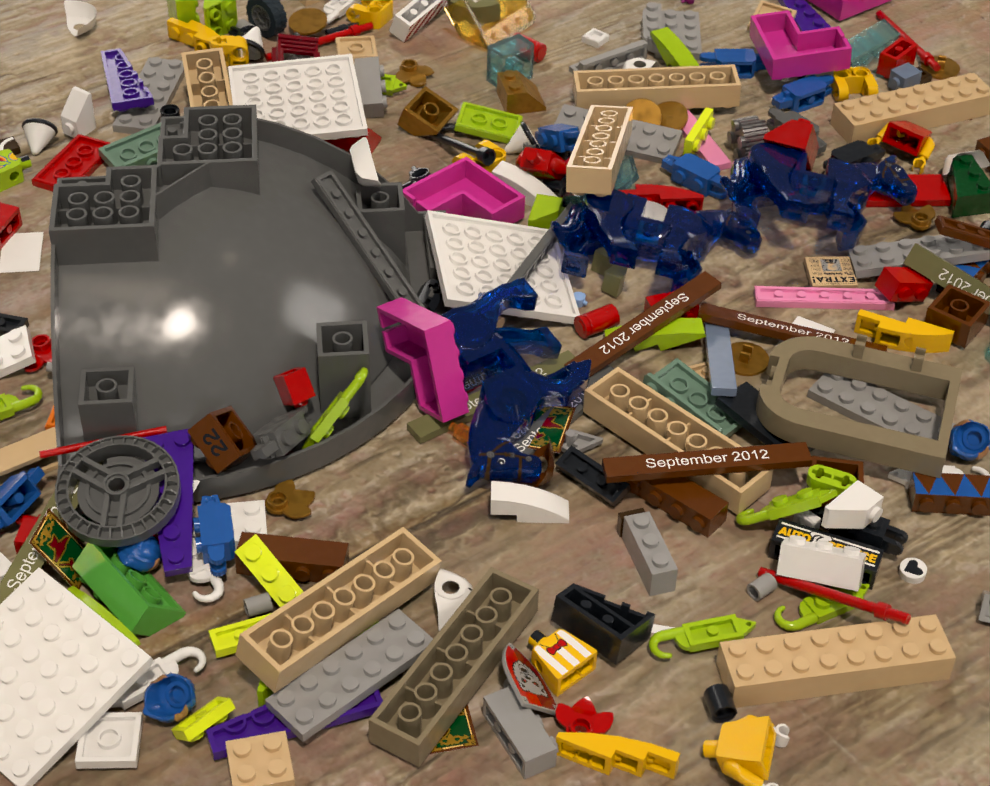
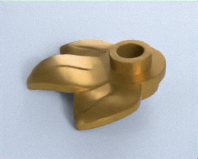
(413, 73)
(918, 219)
(289, 501)

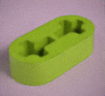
(830, 478)

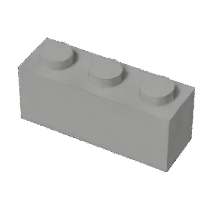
(371, 86)
(649, 553)
(520, 733)

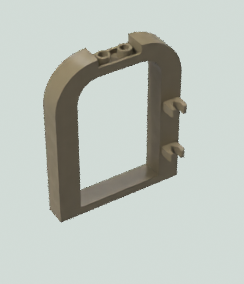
(849, 436)

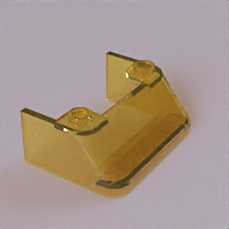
(515, 17)

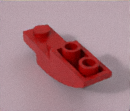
(668, 195)

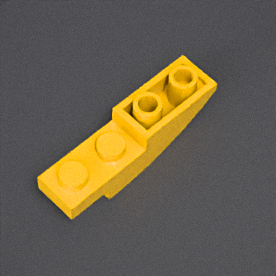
(191, 33)
(903, 335)

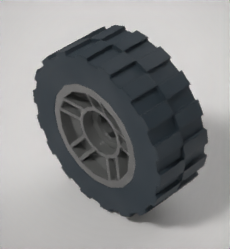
(267, 15)

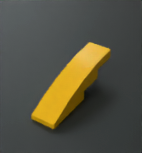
(608, 751)

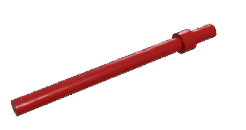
(354, 30)
(925, 57)
(880, 610)

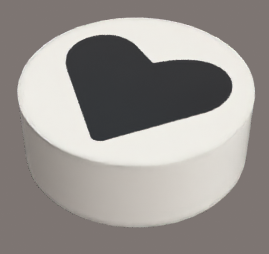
(912, 570)

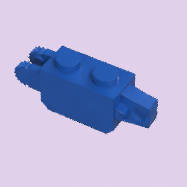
(745, 60)
(804, 93)
(557, 137)
(695, 174)
(18, 494)
(216, 534)

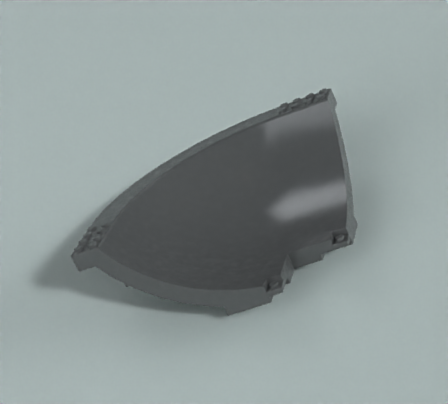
(214, 277)

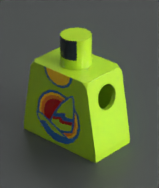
(11, 169)

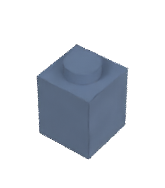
(904, 76)

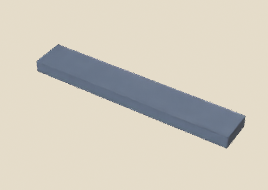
(720, 360)

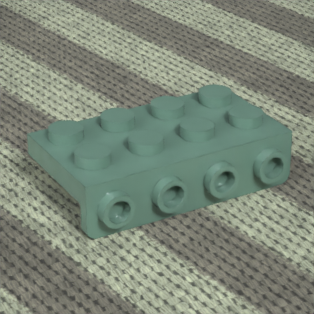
(134, 149)
(692, 394)

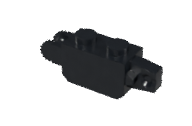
(857, 153)
(877, 534)

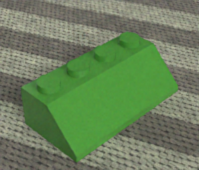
(128, 593)

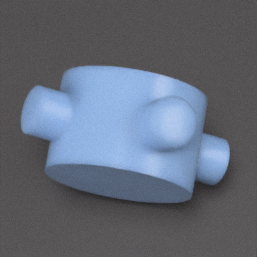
(580, 299)

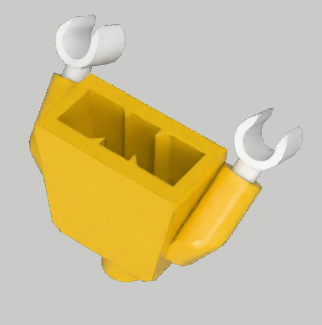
(747, 748)

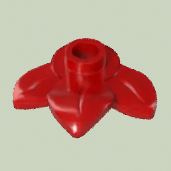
(42, 352)
(583, 717)

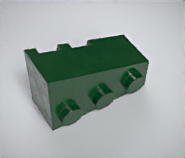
(968, 187)

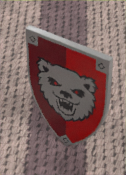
(526, 681)

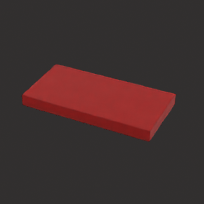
(76, 159)
(930, 188)

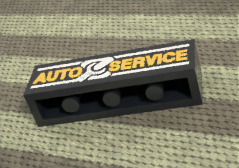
(787, 528)

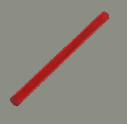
(75, 447)

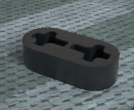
(424, 291)

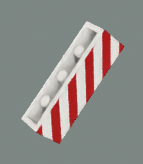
(415, 16)

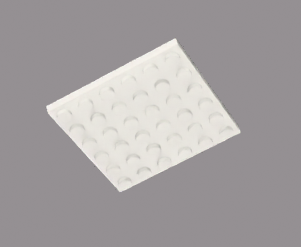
(305, 94)
(484, 253)
(56, 674)

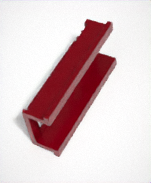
(295, 45)

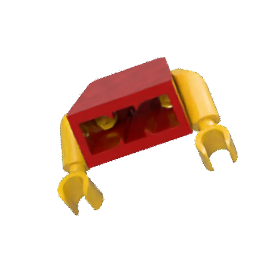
(908, 138)

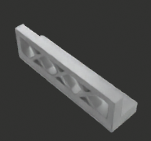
(613, 59)

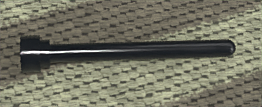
(484, 155)

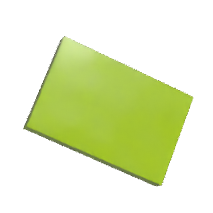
(487, 122)

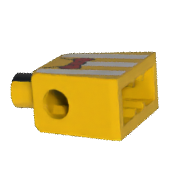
(561, 659)

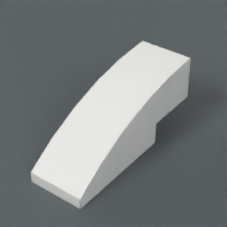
(521, 181)
(528, 503)

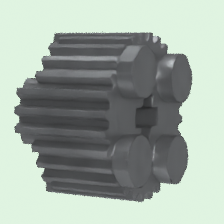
(745, 134)

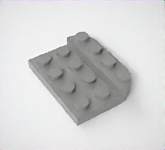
(682, 23)

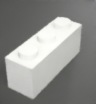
(821, 563)

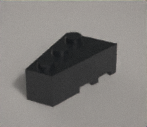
(600, 623)

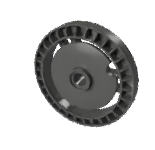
(120, 515)

